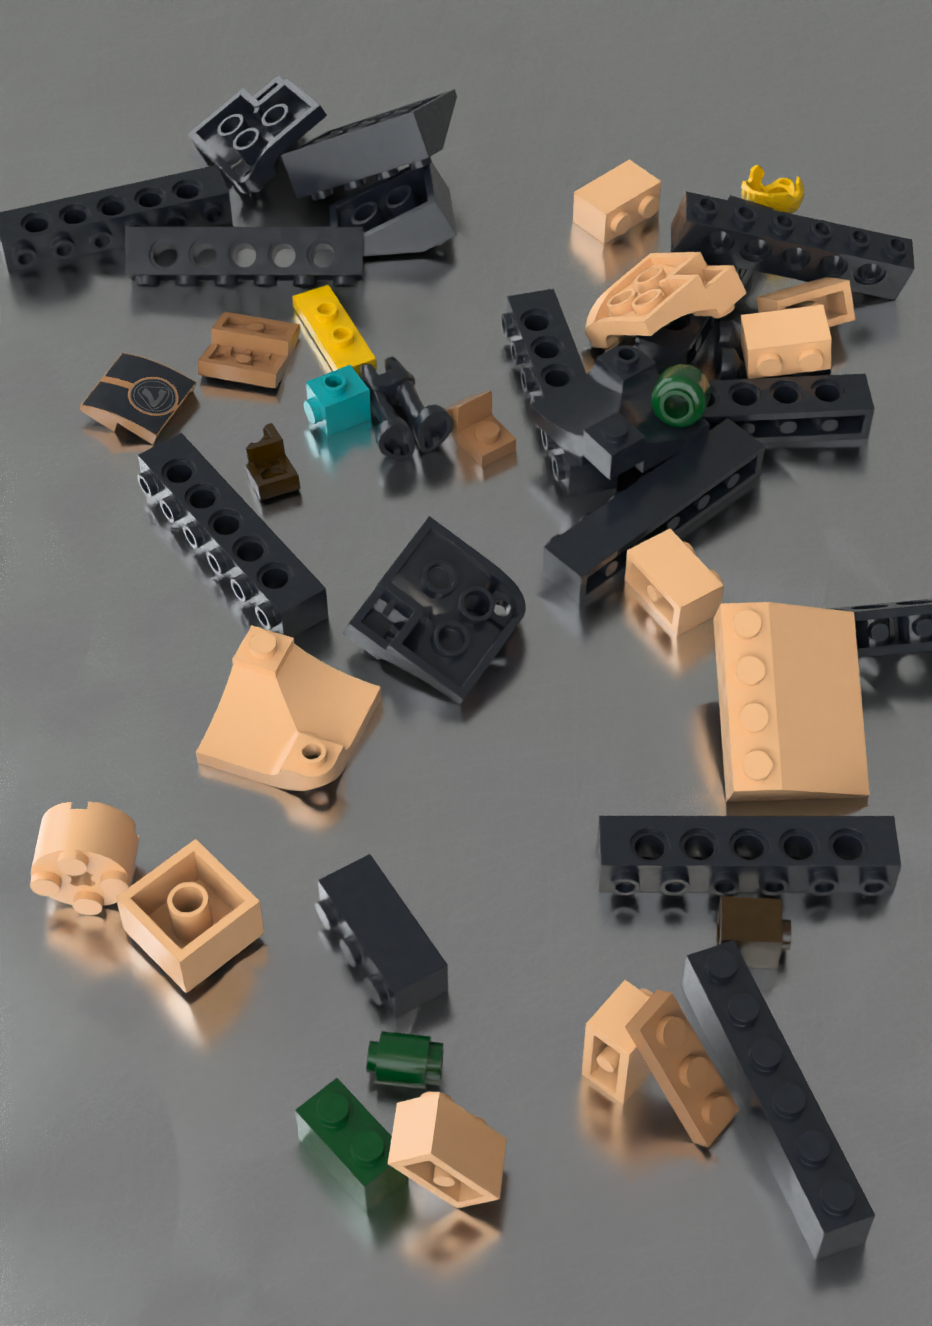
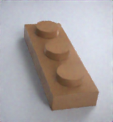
(682, 1067)

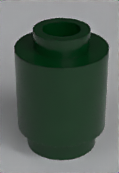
(405, 1060)

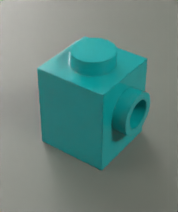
(337, 401)

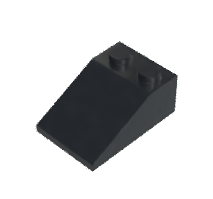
(400, 212)

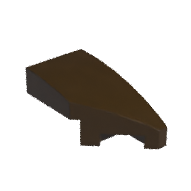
(269, 466)

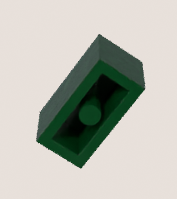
(349, 1144)

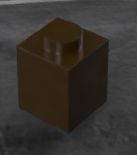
(755, 928)

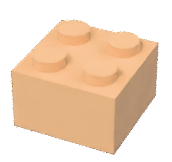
(190, 915)

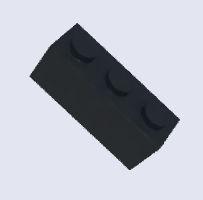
(381, 936)

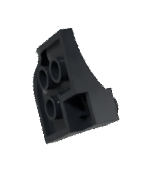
(255, 130)
(611, 417)
(438, 612)

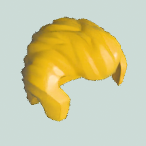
(781, 194)

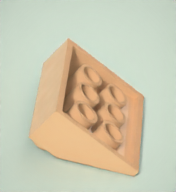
(789, 703)

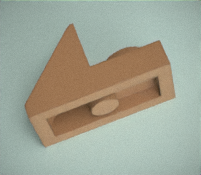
(479, 430)

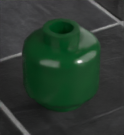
(680, 395)

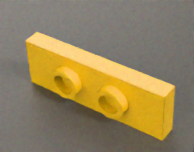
(332, 329)

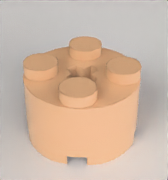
(84, 856)

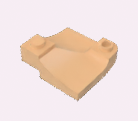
(659, 292)
(286, 716)

